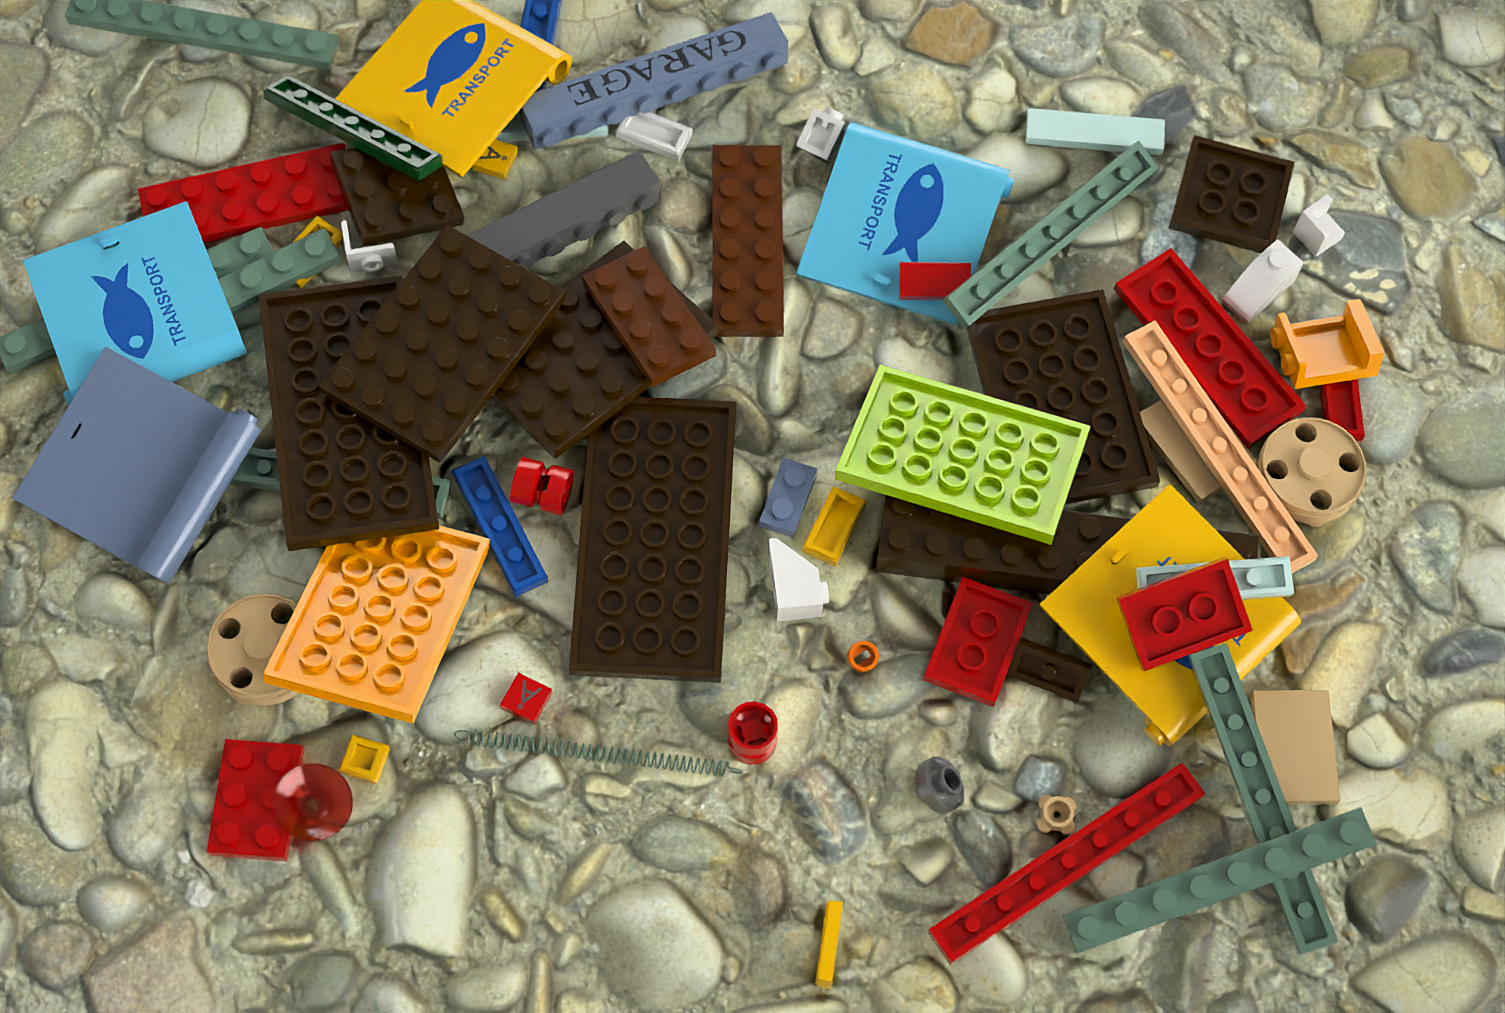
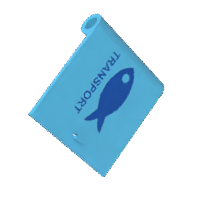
(897, 205)
(139, 293)

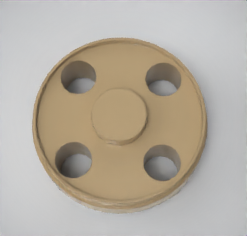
(1313, 470)
(250, 649)

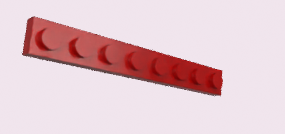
(1065, 863)

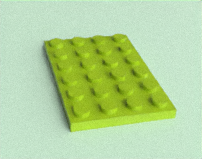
(963, 453)

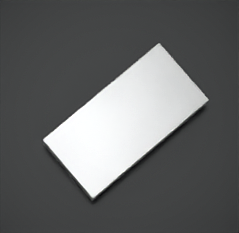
(655, 134)

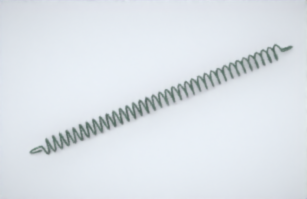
(597, 752)

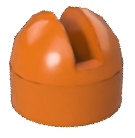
(866, 664)

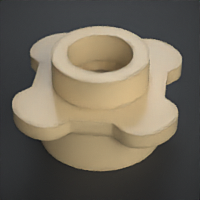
(1066, 808)

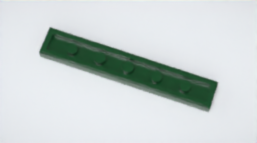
(353, 127)

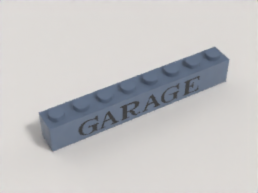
(654, 80)

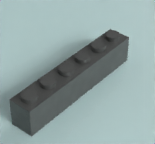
(573, 212)

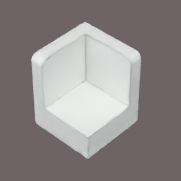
(1317, 228)

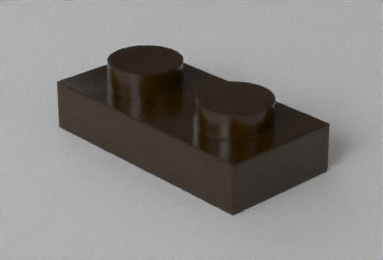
(1049, 669)

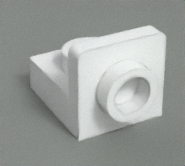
(822, 132)

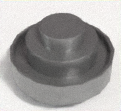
(939, 785)

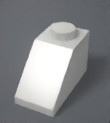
(1262, 281)
(795, 584)

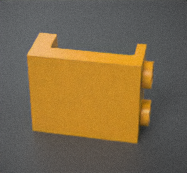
(1328, 347)

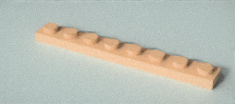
(1218, 446)

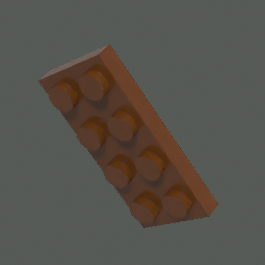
(649, 316)

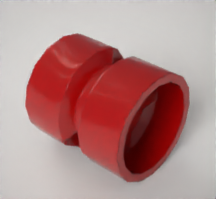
(529, 483)
(752, 733)

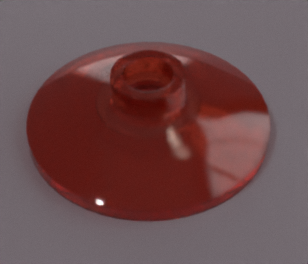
(315, 783)

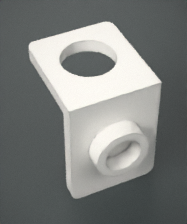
(367, 258)

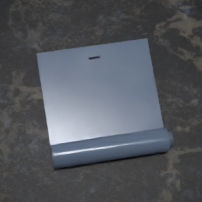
(137, 464)

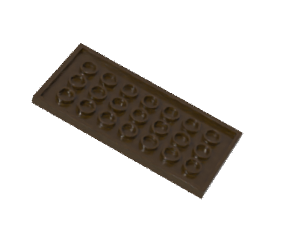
(334, 467)
(655, 542)

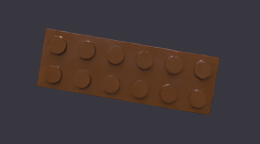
(747, 240)

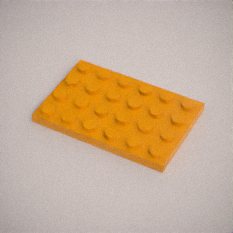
(378, 620)

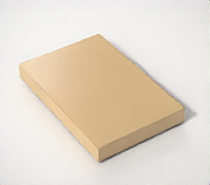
(1180, 453)
(1299, 743)

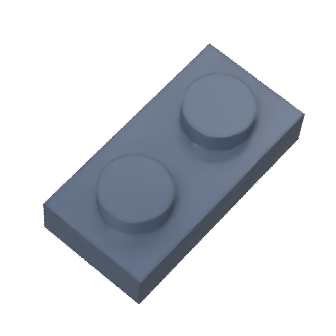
(788, 497)

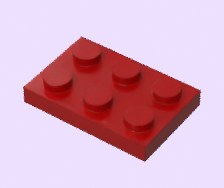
(1184, 614)
(977, 641)
(243, 806)

